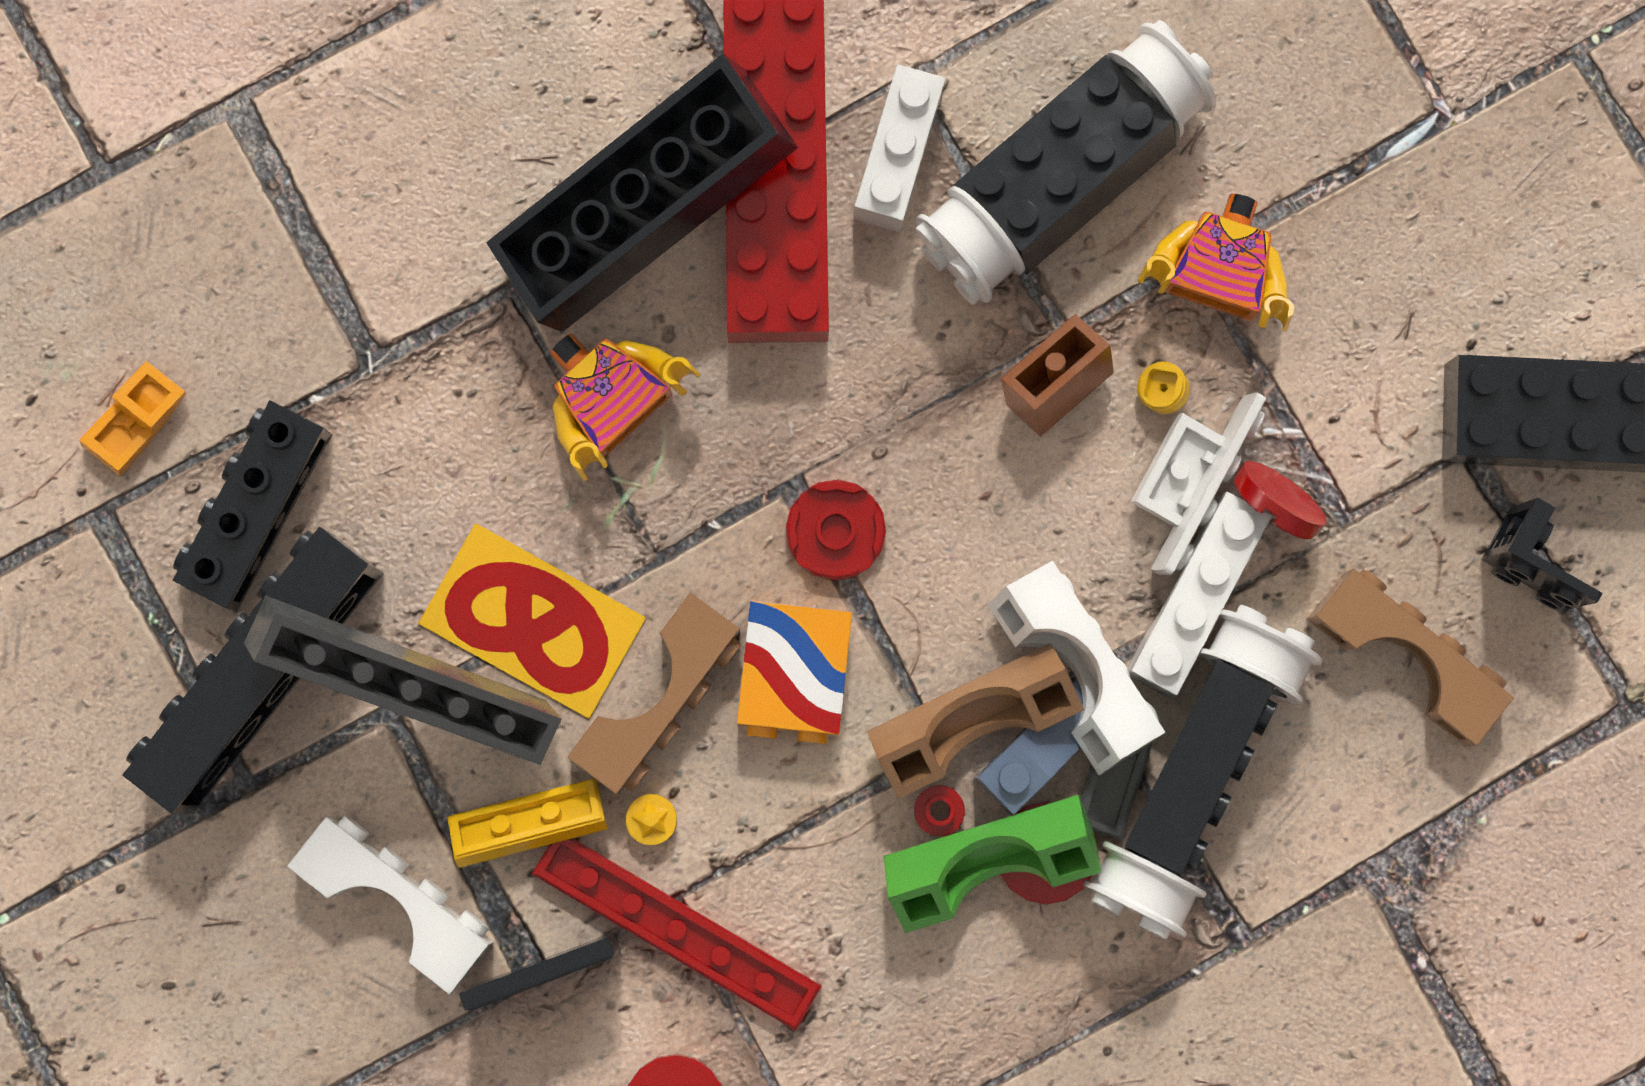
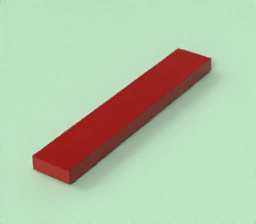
(678, 930)

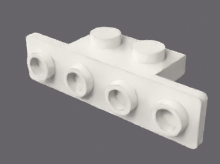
(1188, 474)

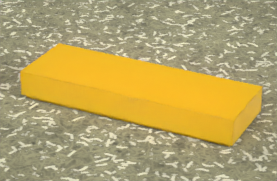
(527, 822)

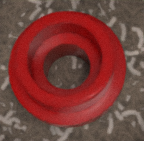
(924, 818)

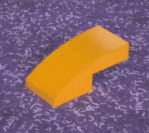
(133, 419)

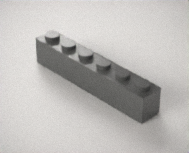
(401, 680)

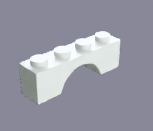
(1198, 596)
(1115, 715)
(443, 941)

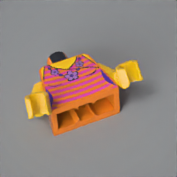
(1224, 265)
(609, 394)

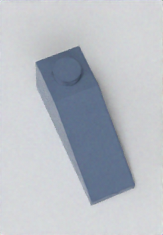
(1029, 762)

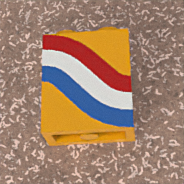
(794, 671)

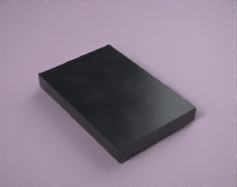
(540, 972)

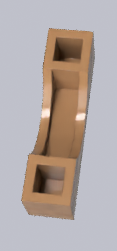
(1023, 694)
(1461, 696)
(617, 749)

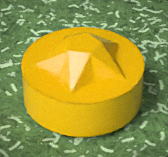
(1163, 388)
(651, 819)

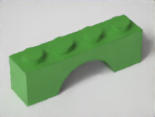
(935, 876)

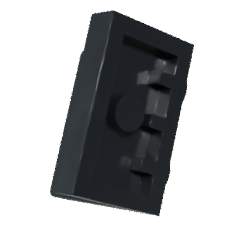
(1513, 562)

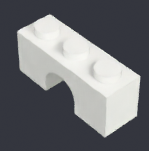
(898, 148)

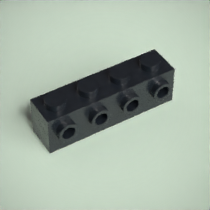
(251, 506)

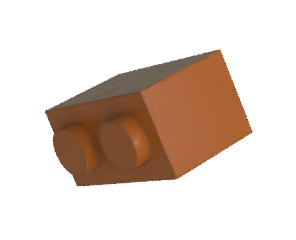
(1057, 375)

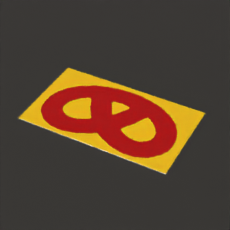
(532, 620)

